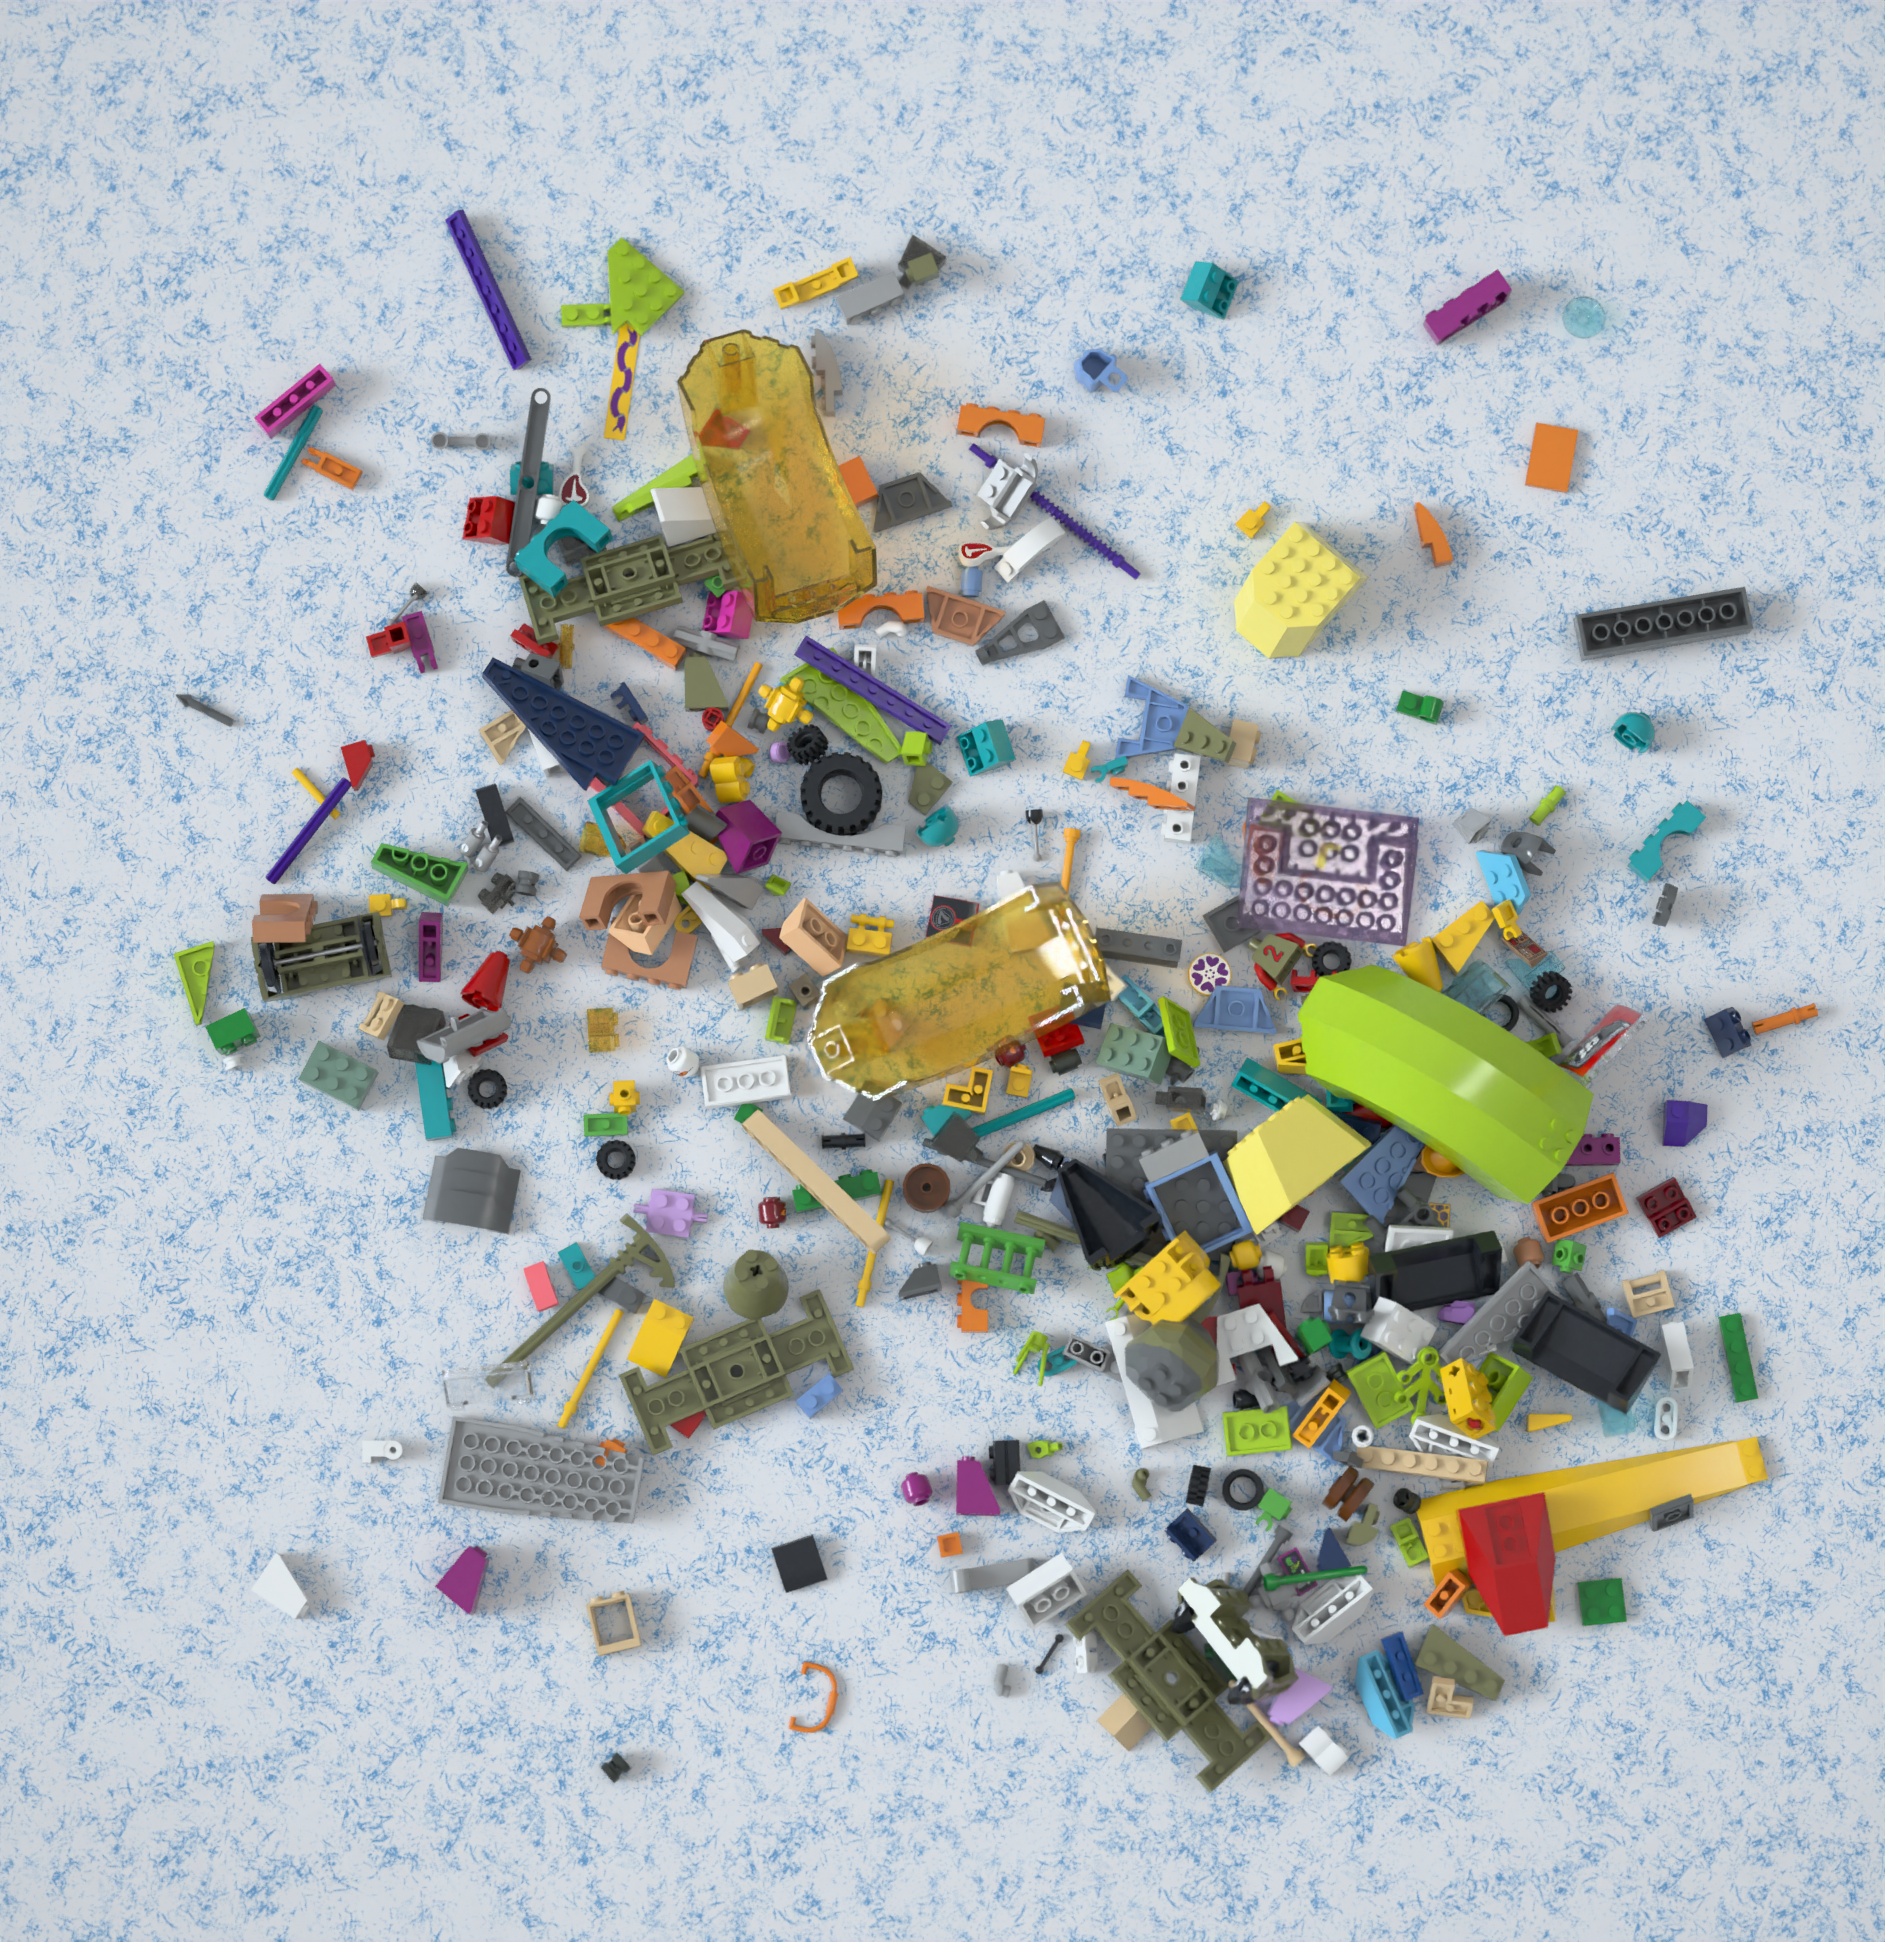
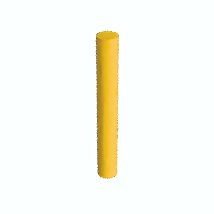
(313, 790)

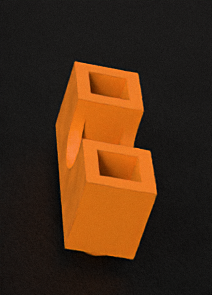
(971, 1319)

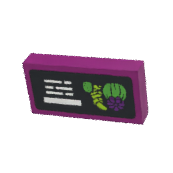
(1294, 1564)

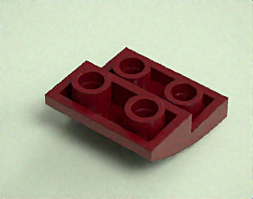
(1666, 1207)

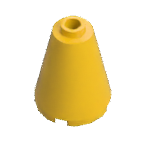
(1420, 963)

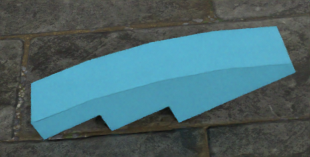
(1142, 1007)

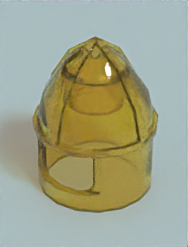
(593, 841)

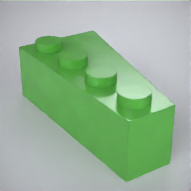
(424, 873)

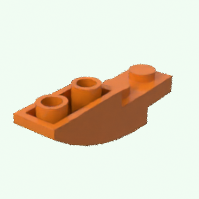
(686, 793)

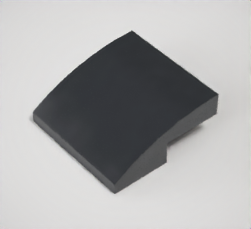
(799, 1563)

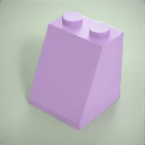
(1297, 1699)

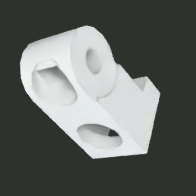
(373, 1449)

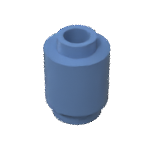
(971, 581)

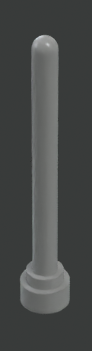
(956, 1205)

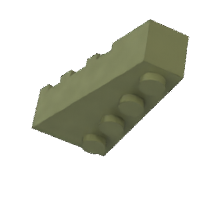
(1449, 1660)

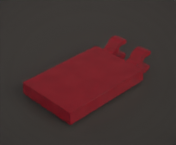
(1265, 1293)

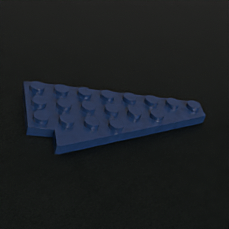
(573, 732)

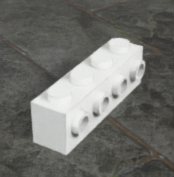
(1183, 785)

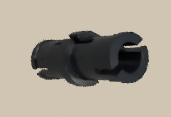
(843, 1141)

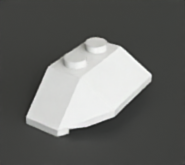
(1440, 1436)
(1050, 1502)
(1332, 1609)

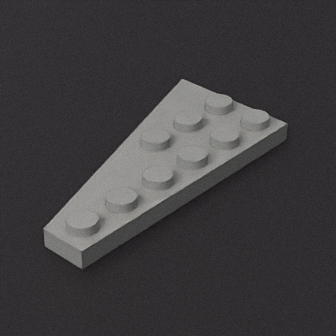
(1500, 1316)

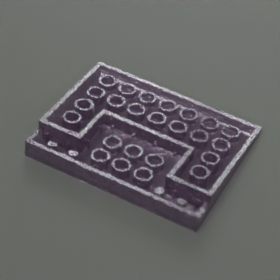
(1355, 897)

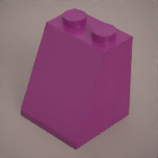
(748, 836)
(973, 1490)
(465, 1579)

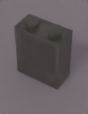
(410, 1026)

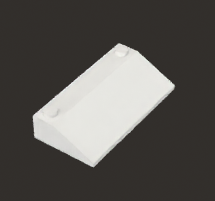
(1152, 1422)

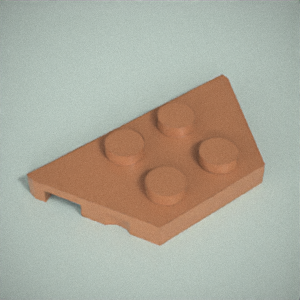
(960, 617)

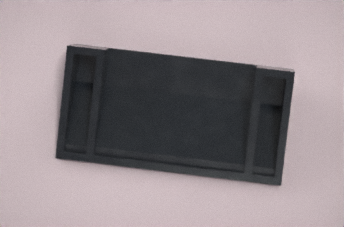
(1437, 1272)
(1585, 1352)

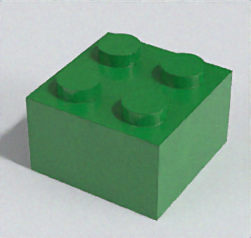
(233, 1032)

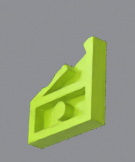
(1347, 1229)

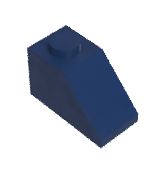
(1330, 1553)

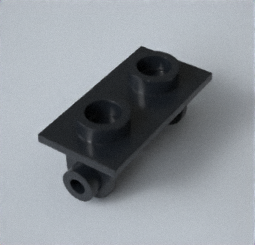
(1300, 1369)

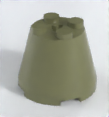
(755, 1294)

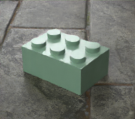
(1134, 1054)
(338, 1075)

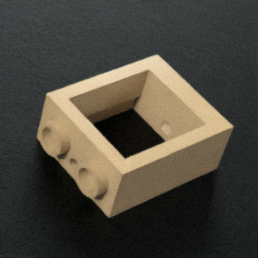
(618, 1646)

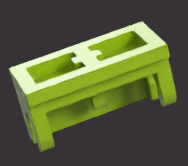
(780, 1020)

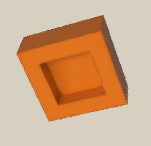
(949, 1544)

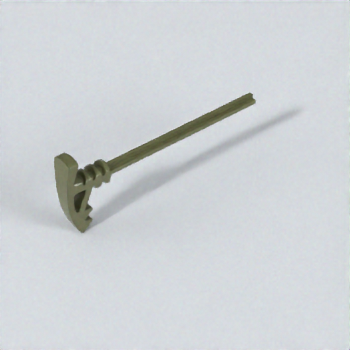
(1139, 1258)
(616, 1266)

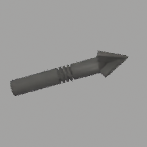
(186, 700)

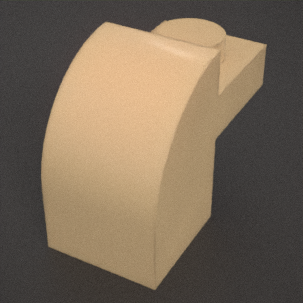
(1117, 1099)

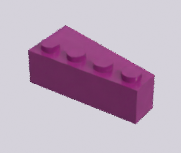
(1467, 307)

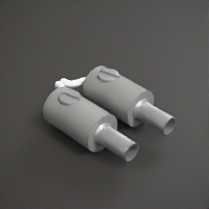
(473, 842)

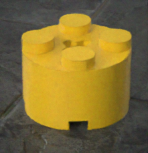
(1348, 1262)

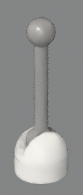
(921, 1244)

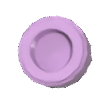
(779, 752)

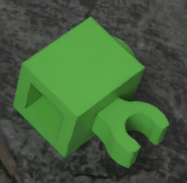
(1274, 1506)

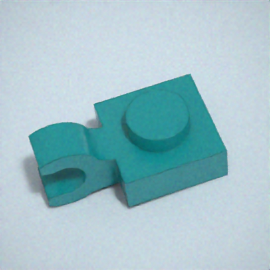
(1115, 766)

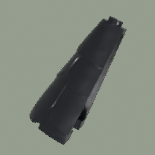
(1105, 1216)

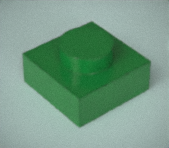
(745, 1112)

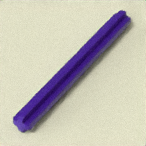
(308, 830)

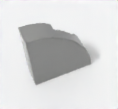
(1313, 1303)

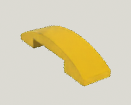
(816, 284)

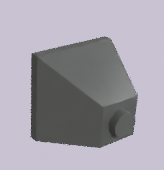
(921, 1282)

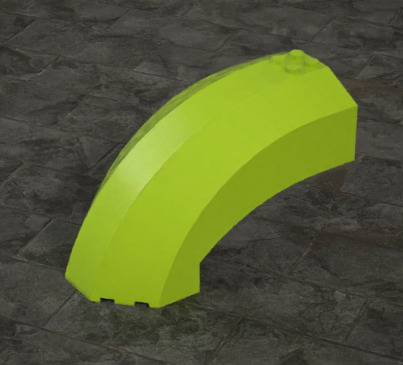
(1444, 1077)

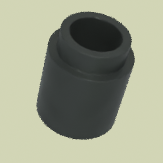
(1065, 1061)

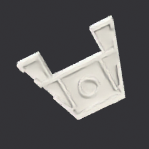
(1246, 1332)

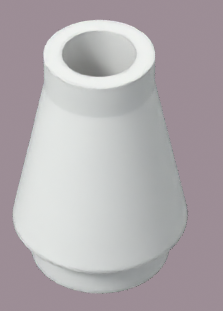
(1367, 1432)

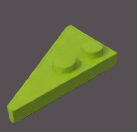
(195, 970)

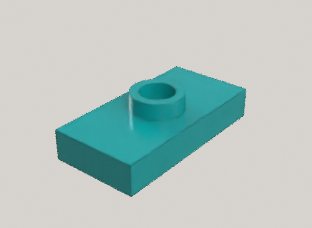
(576, 1265)

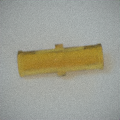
(566, 646)

